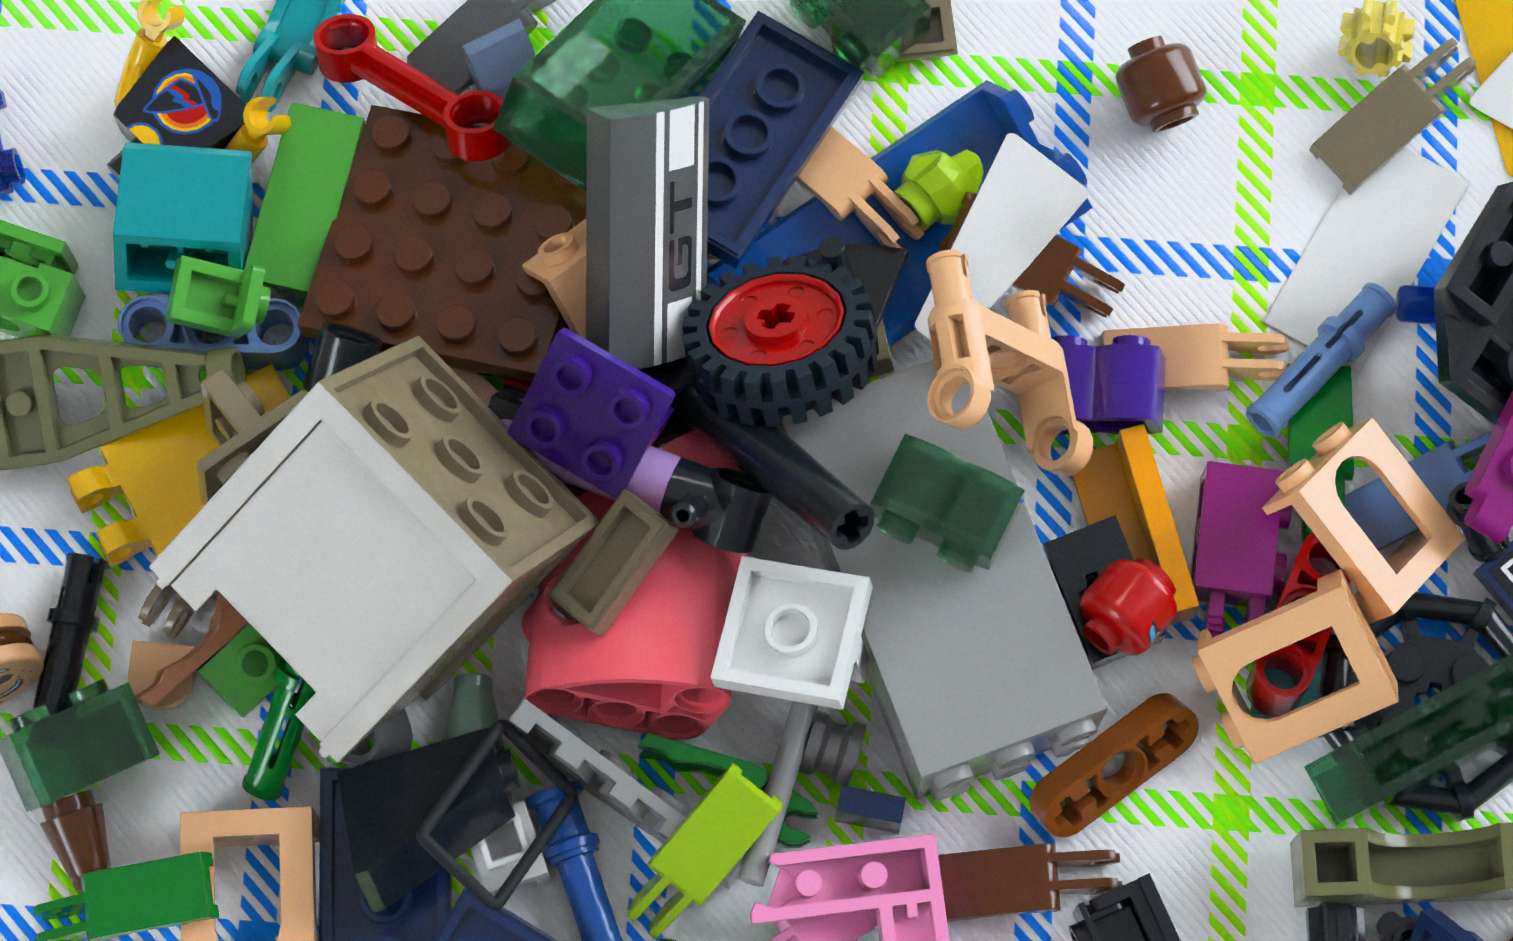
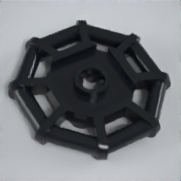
(1437, 664)

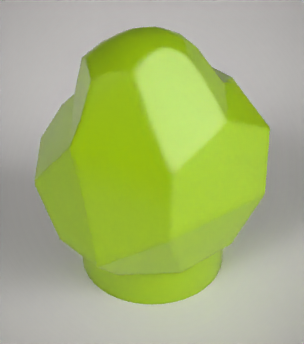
(937, 184)

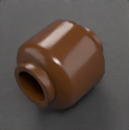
(1161, 84)

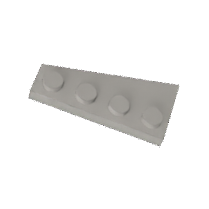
(604, 776)

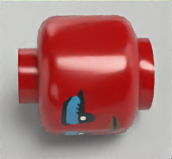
(1128, 607)

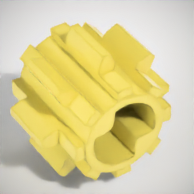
(1376, 37)

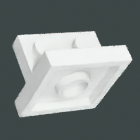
(793, 633)

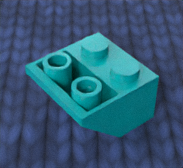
(180, 205)

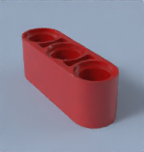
(1301, 657)

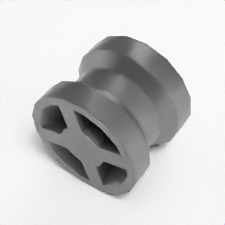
(832, 748)

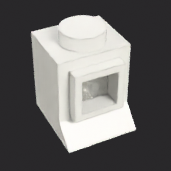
(504, 848)

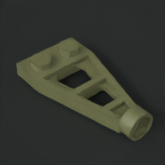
(29, 406)

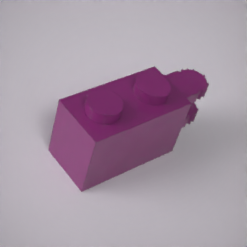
(1237, 541)

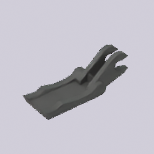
(442, 51)

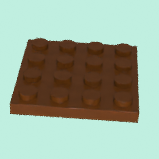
(442, 248)

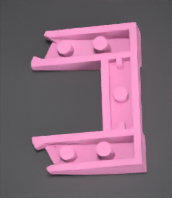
(888, 876)

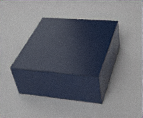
(870, 809)

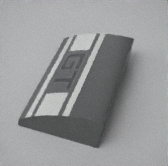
(645, 225)

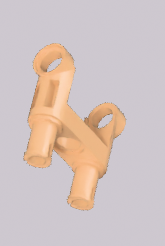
(1013, 353)

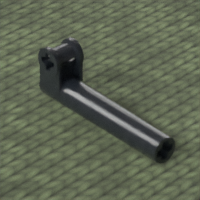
(769, 459)

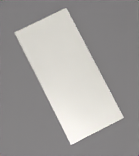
(1368, 237)

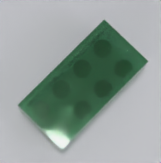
(608, 58)

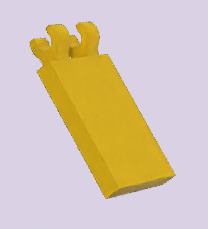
(158, 475)

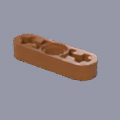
(1140, 725)

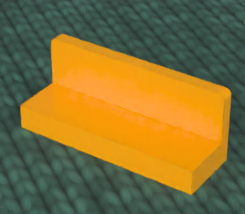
(1127, 483)

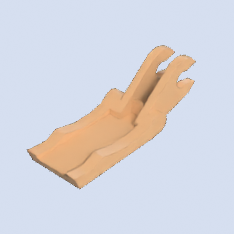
(846, 178)
(1200, 355)

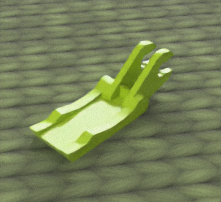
(706, 846)

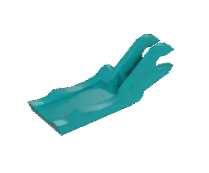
(289, 43)

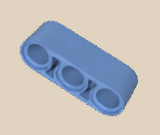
(253, 350)

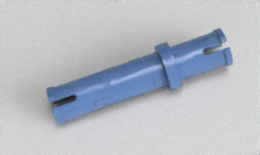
(1338, 342)

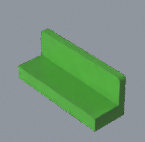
(303, 196)

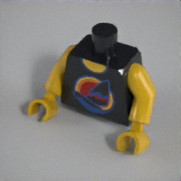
(179, 101)

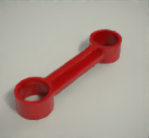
(409, 86)

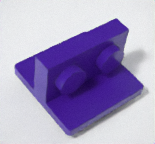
(591, 413)

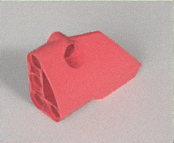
(660, 649)

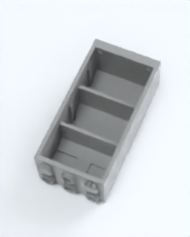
(961, 662)

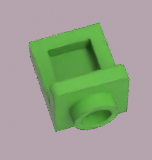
(217, 297)

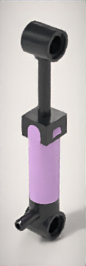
(715, 503)

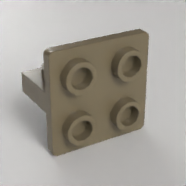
(236, 425)

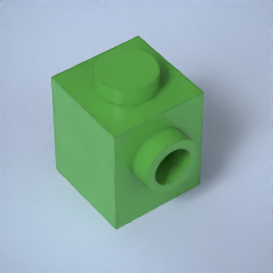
(242, 670)

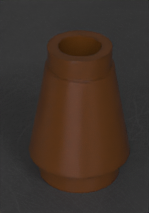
(77, 834)

